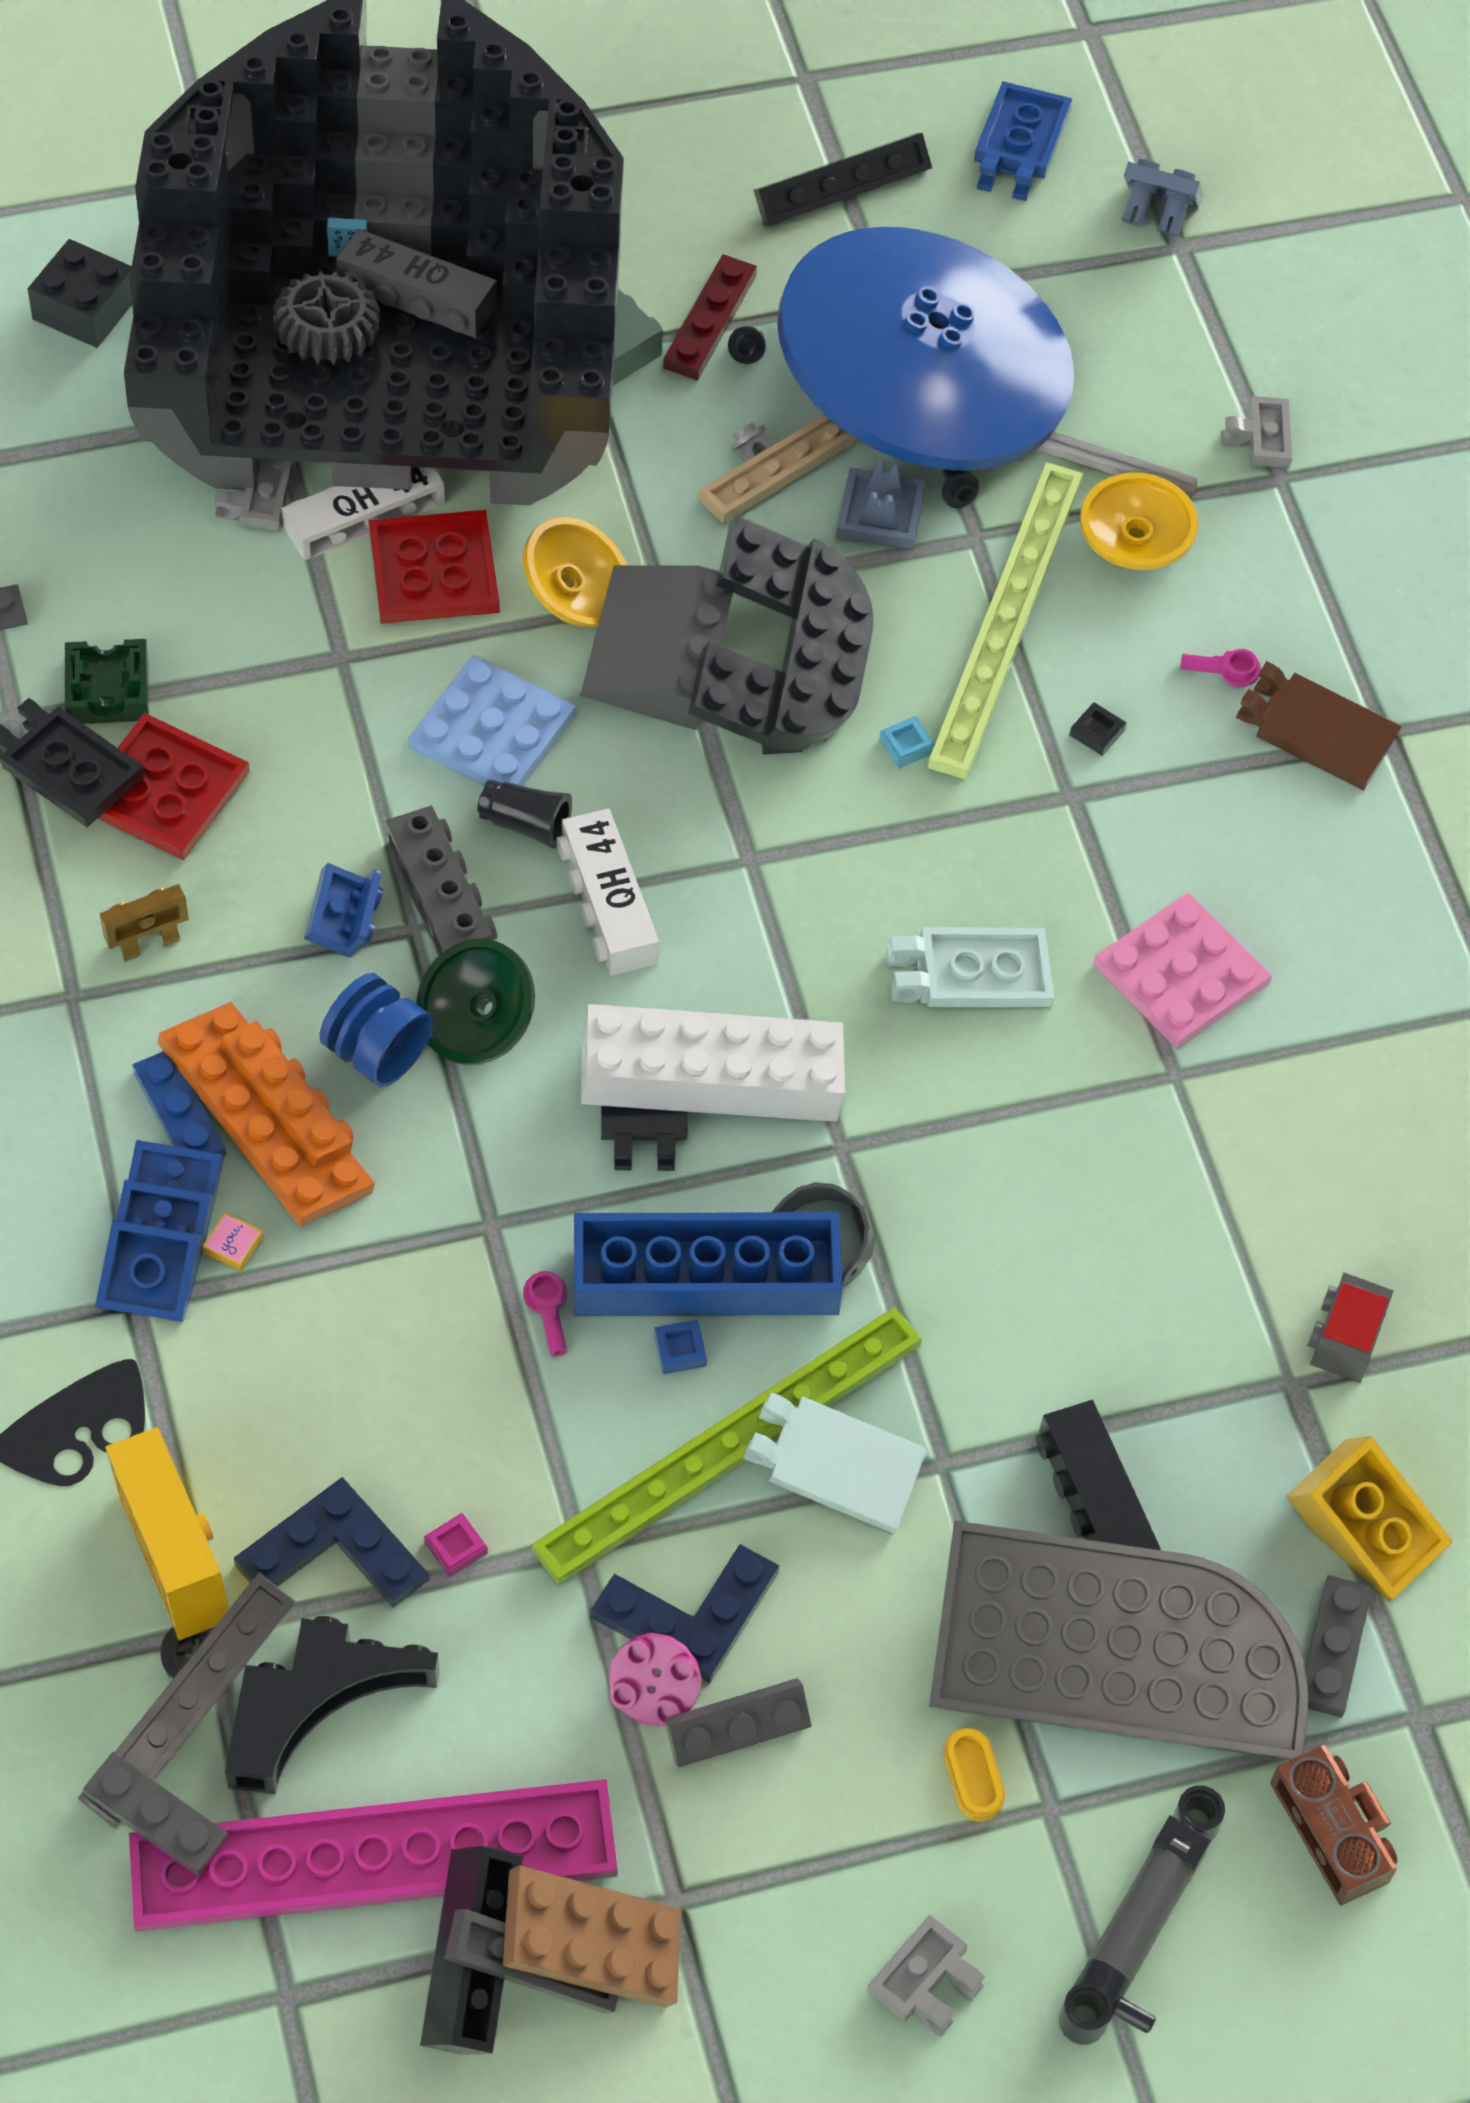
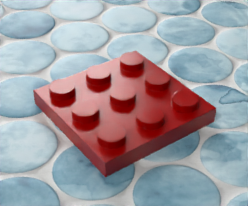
(433, 566)
(182, 786)

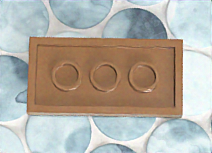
(592, 1937)

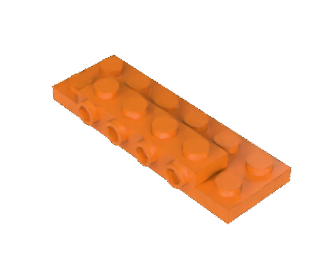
(269, 1111)

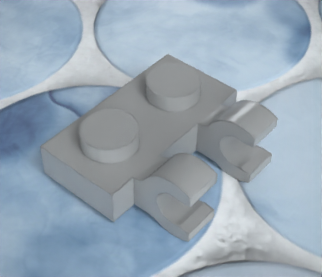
(260, 507)
(916, 1971)

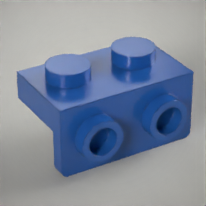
(343, 909)

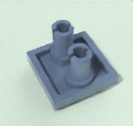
(1148, 181)

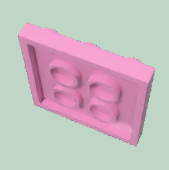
(1182, 970)

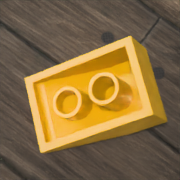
(1370, 1516)

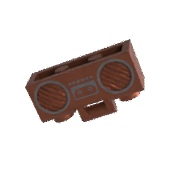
(1325, 1815)

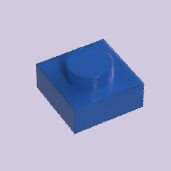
(680, 1346)

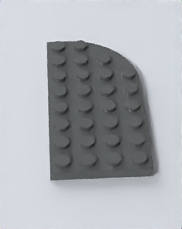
(1116, 1643)

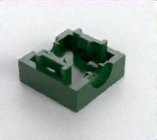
(108, 697)

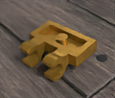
(156, 912)

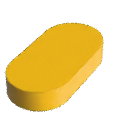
(974, 1774)

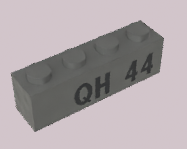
(420, 283)

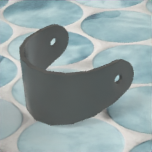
(824, 1191)

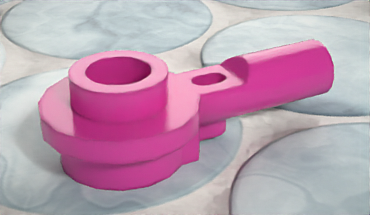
(1237, 667)
(546, 1295)

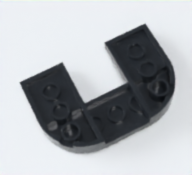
(823, 650)

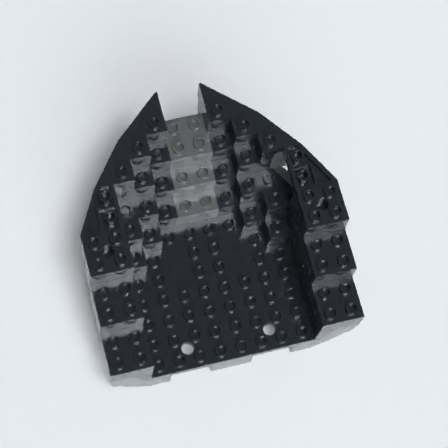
(441, 151)

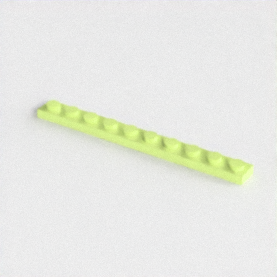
(1005, 622)

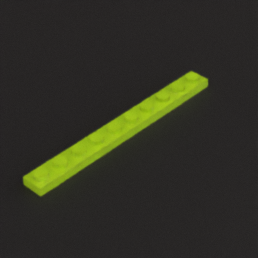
(719, 1448)

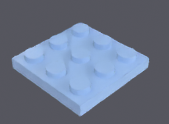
(491, 725)

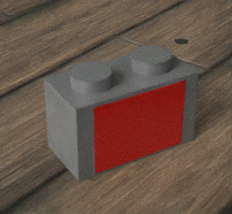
(1351, 1326)

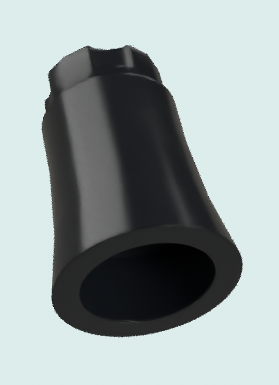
(525, 810)

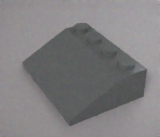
(654, 638)

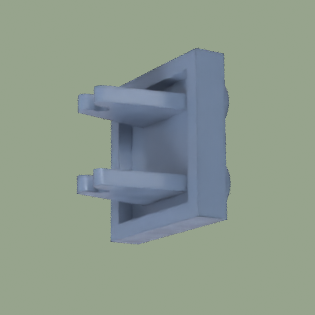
(881, 507)

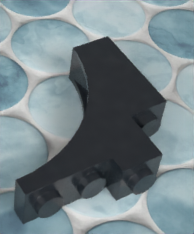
(328, 1672)

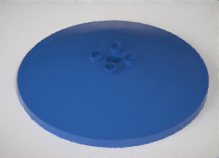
(925, 394)

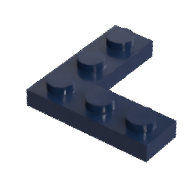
(339, 1518)
(715, 1624)

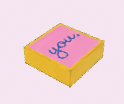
(232, 1242)

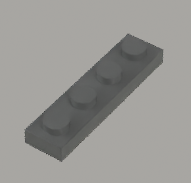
(479, 1944)

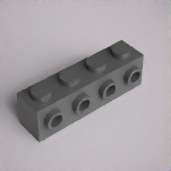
(437, 879)

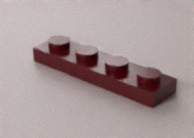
(710, 317)

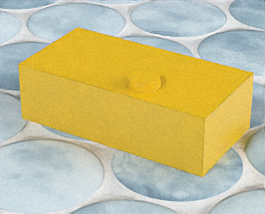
(169, 1532)

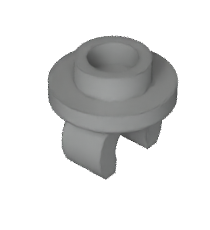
(749, 437)

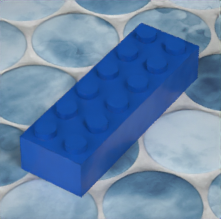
(707, 1264)

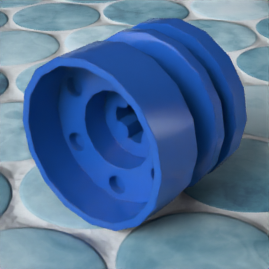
(376, 1029)

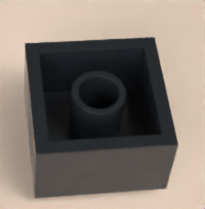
(81, 293)

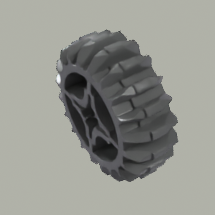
(326, 317)

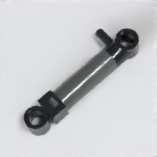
(1140, 1920)

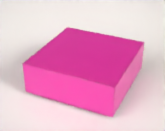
(455, 1545)

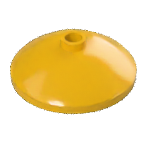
(1140, 508)
(570, 568)

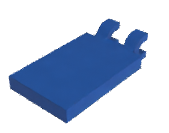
(1020, 136)

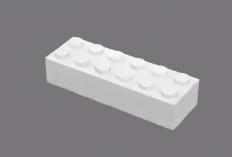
(712, 1063)

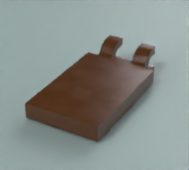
(1318, 725)

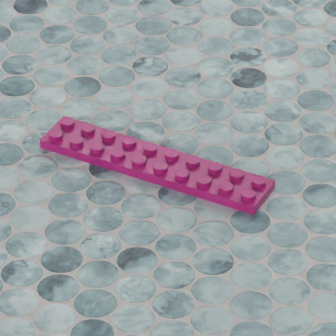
(372, 1854)

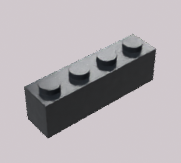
(1093, 1478)
(462, 2000)

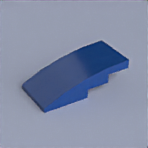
(159, 1231)

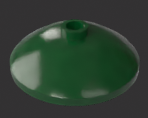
(459, 989)

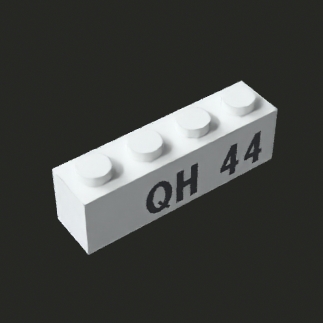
(343, 513)
(608, 892)

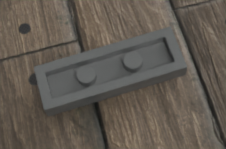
(1336, 1644)
(738, 1722)
(155, 1814)

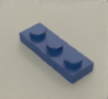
(177, 1105)

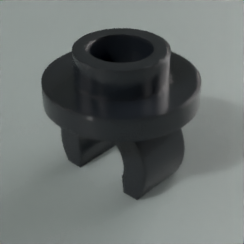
(746, 345)
(959, 488)

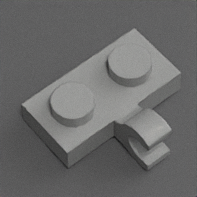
(1265, 429)

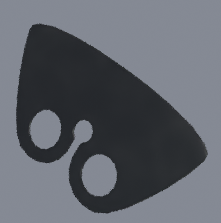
(51, 1426)

